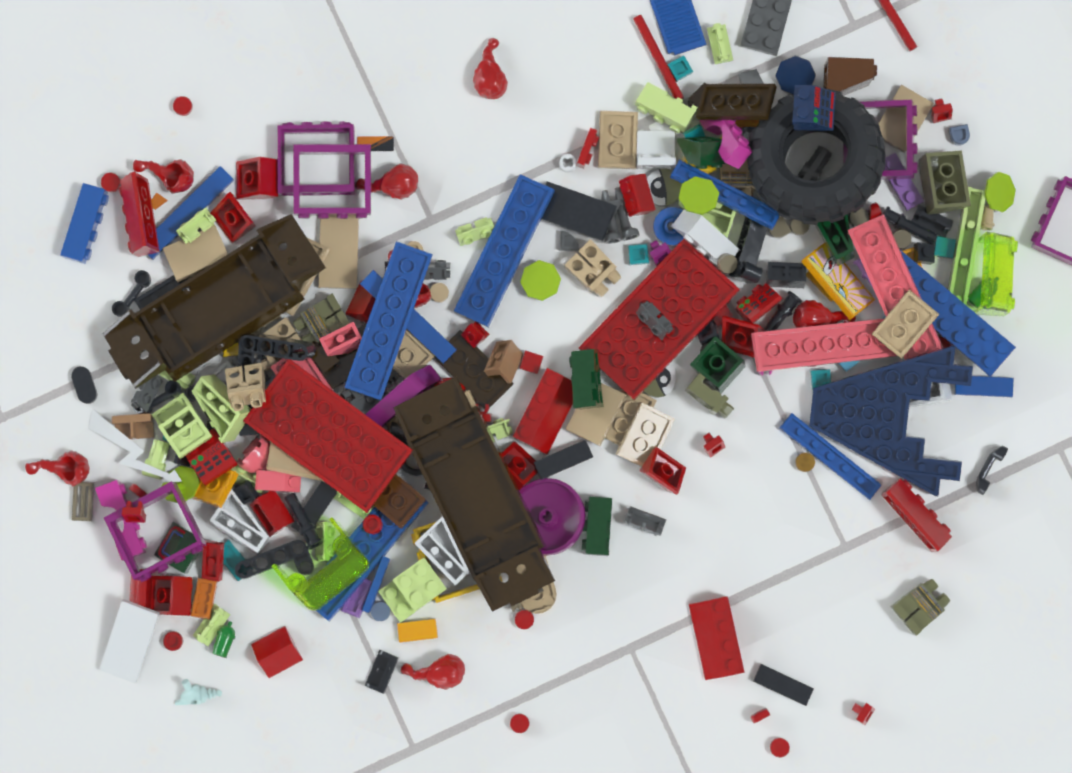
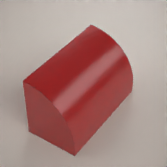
(271, 512)
(140, 592)

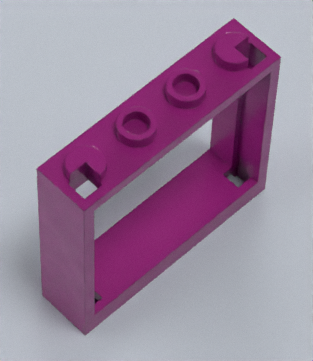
(308, 128)
(912, 129)
(331, 149)
(1045, 219)
(147, 500)

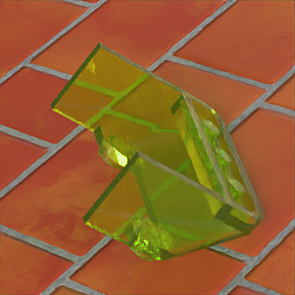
(997, 274)
(331, 579)

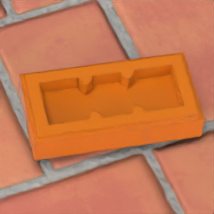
(204, 599)

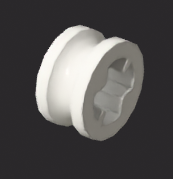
(568, 168)

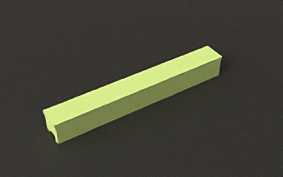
(966, 245)

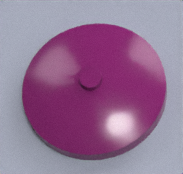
(556, 512)

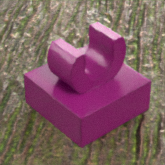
(659, 252)

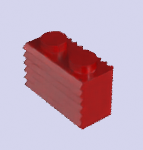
(637, 195)

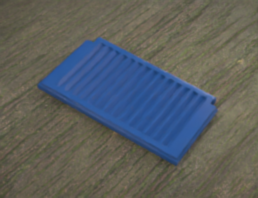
(678, 25)

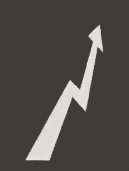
(105, 429)

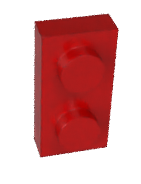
(585, 155)
(212, 560)

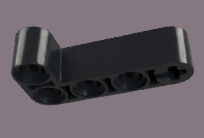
(750, 246)
(277, 348)
(270, 556)

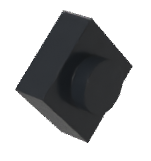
(924, 253)
(708, 333)
(245, 492)

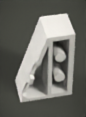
(704, 236)
(239, 524)
(443, 552)

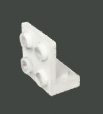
(656, 150)

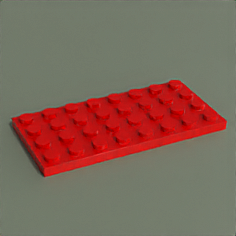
(684, 291)
(328, 436)

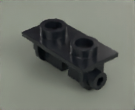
(933, 222)

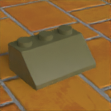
(944, 182)

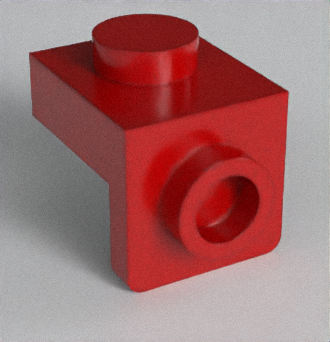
(475, 334)

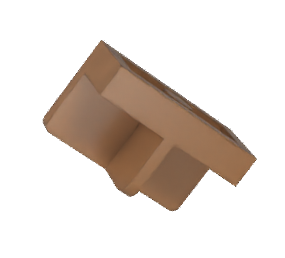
(504, 360)
(135, 426)

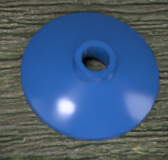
(661, 223)

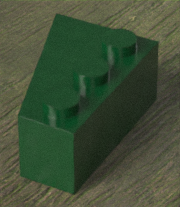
(837, 239)
(586, 379)
(597, 526)

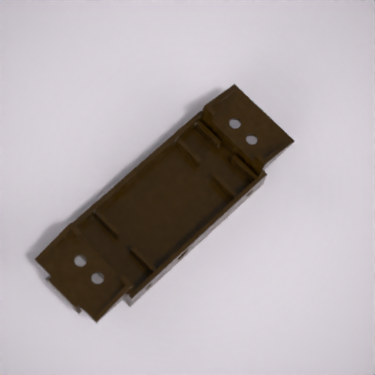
(217, 307)
(475, 494)

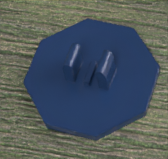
(794, 72)

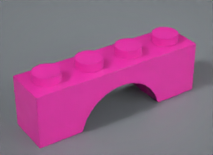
(734, 146)
(114, 496)

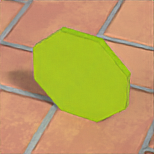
(1000, 192)
(698, 195)
(540, 280)
(188, 485)

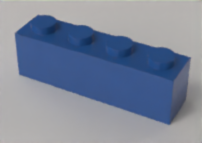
(84, 223)

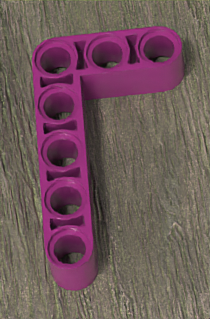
(410, 387)

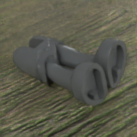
(613, 234)

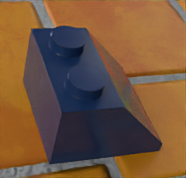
(813, 108)

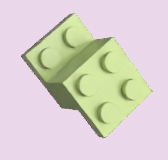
(181, 425)
(412, 590)

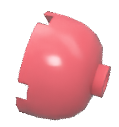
(255, 455)

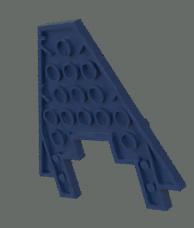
(872, 412)

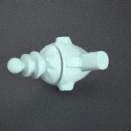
(196, 694)

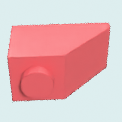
(342, 340)
(277, 481)

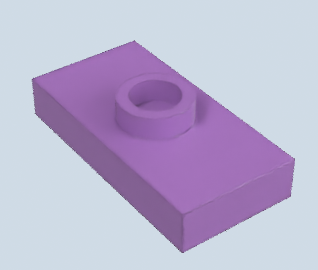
(356, 602)

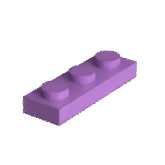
(903, 188)

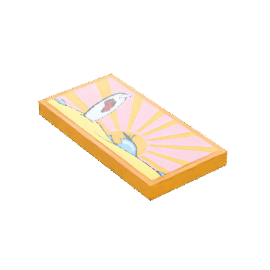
(838, 282)

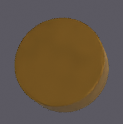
(805, 462)

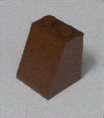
(848, 74)

